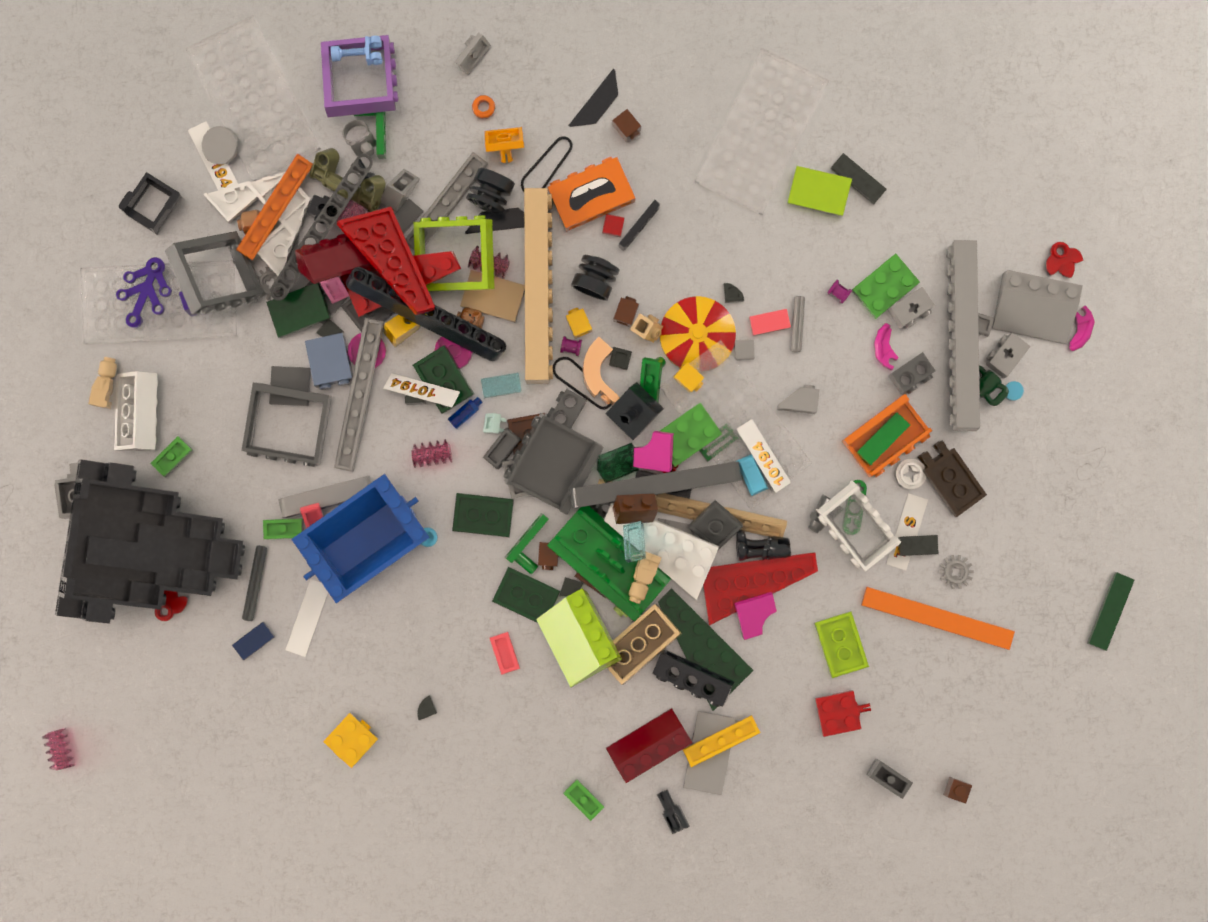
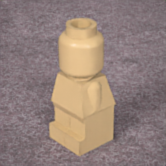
(103, 385)
(644, 576)

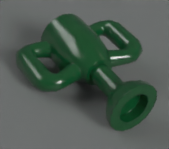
(988, 383)

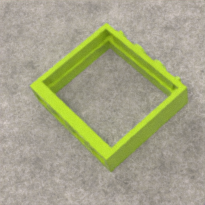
(486, 250)

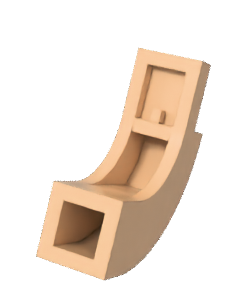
(593, 359)

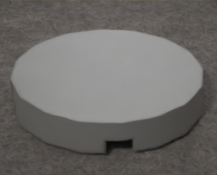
(220, 145)

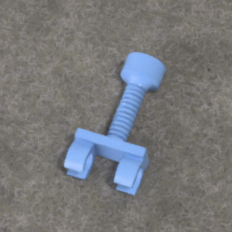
(371, 58)

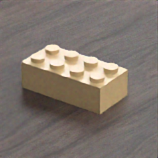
(642, 643)

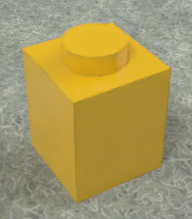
(578, 322)
(689, 378)

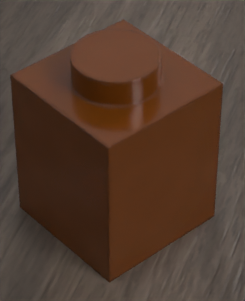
(627, 126)
(626, 311)
(547, 557)
(957, 790)

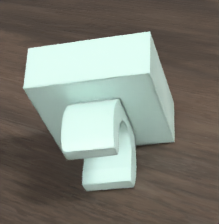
(492, 423)

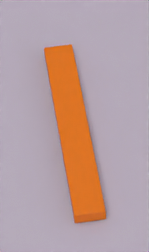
(937, 618)

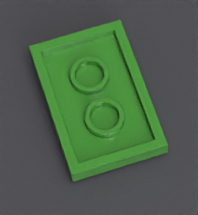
(885, 286)
(691, 433)

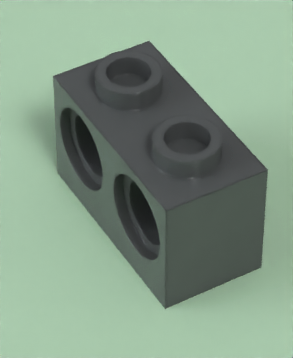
(910, 370)
(570, 413)

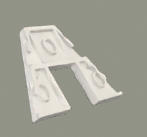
(279, 243)

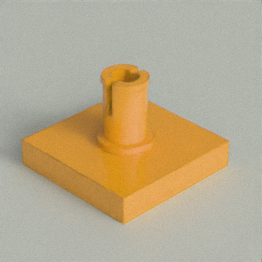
(503, 141)

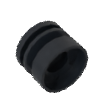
(489, 193)
(594, 280)

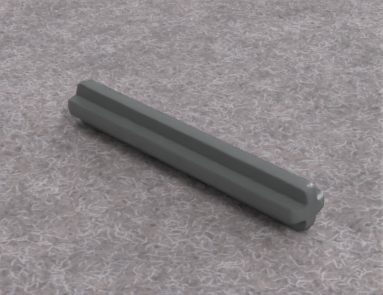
(254, 583)

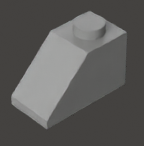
(399, 190)
(802, 400)

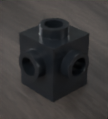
(316, 206)

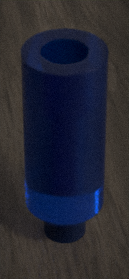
(465, 412)

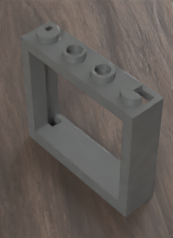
(187, 283)
(272, 454)

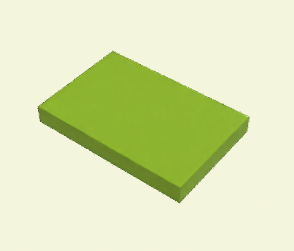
(819, 190)
(841, 644)

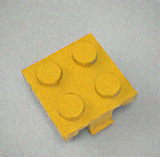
(351, 740)

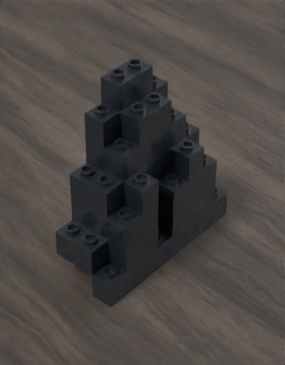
(133, 545)

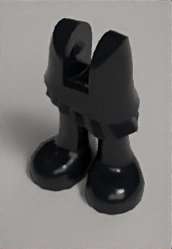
(768, 548)

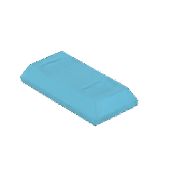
(752, 475)

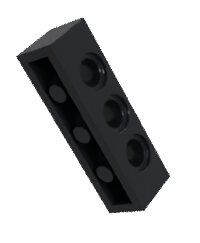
(687, 668)

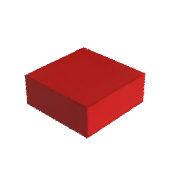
(613, 225)

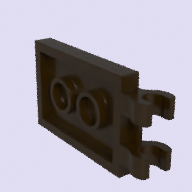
(952, 479)

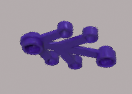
(145, 289)

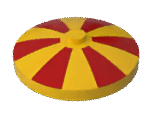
(694, 327)

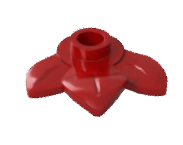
(1063, 263)
(173, 604)

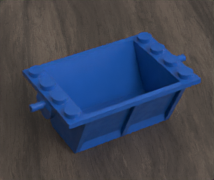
(360, 538)

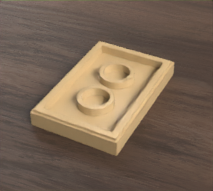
(498, 302)

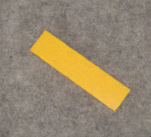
(721, 740)

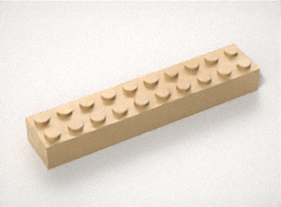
(537, 283)

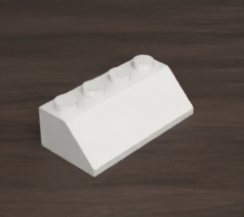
(136, 411)

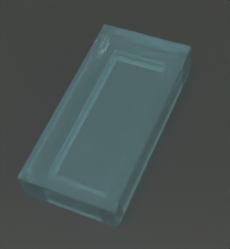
(501, 385)
(634, 541)

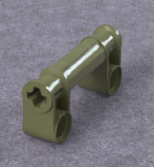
(324, 169)

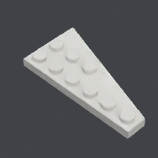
(683, 556)

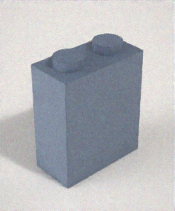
(329, 361)

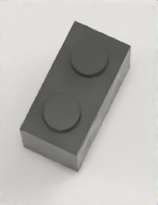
(889, 778)

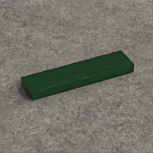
(1111, 611)

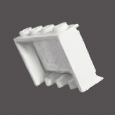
(857, 527)

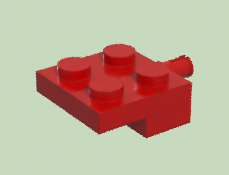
(839, 713)

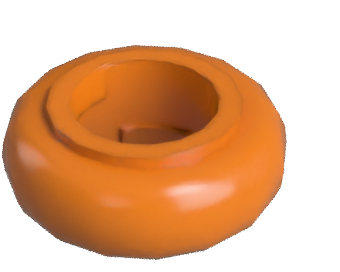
(483, 98)

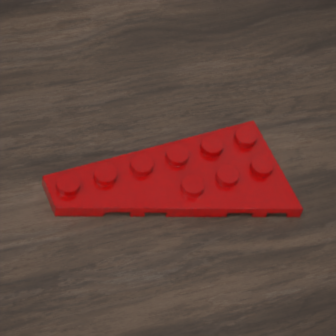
(385, 247)
(431, 266)
(746, 580)

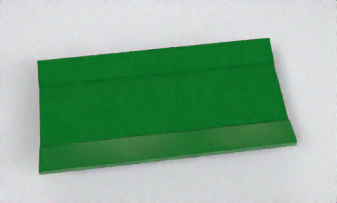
(599, 557)

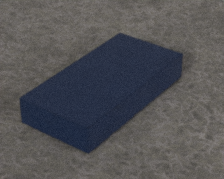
(253, 640)

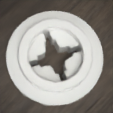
(915, 466)

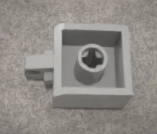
(64, 492)

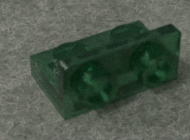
(616, 463)

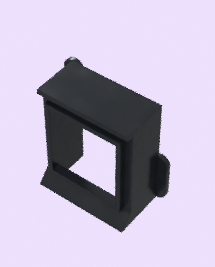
(131, 200)

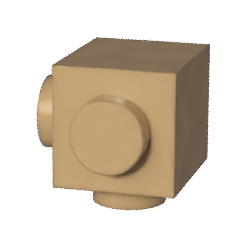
(647, 327)

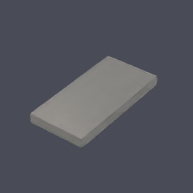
(711, 773)

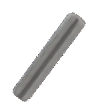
(797, 328)

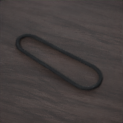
(567, 153)
(573, 388)

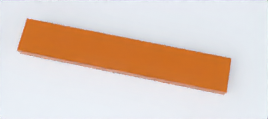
(274, 207)

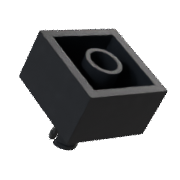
(634, 411)

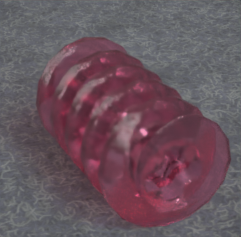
(500, 265)
(431, 453)
(58, 750)

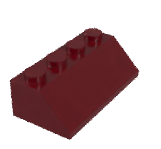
(329, 259)
(648, 745)

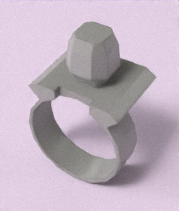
(363, 146)

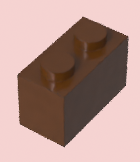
(635, 508)

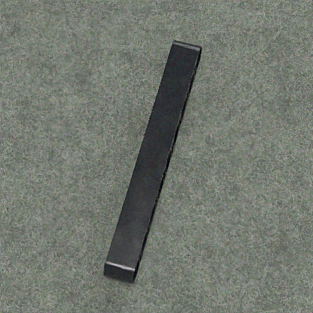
(452, 324)

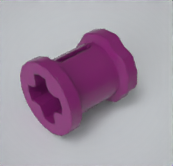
(839, 291)
(571, 346)

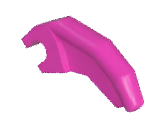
(1084, 329)
(882, 347)

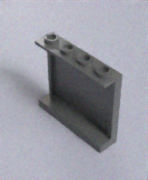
(552, 462)

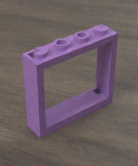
(364, 105)

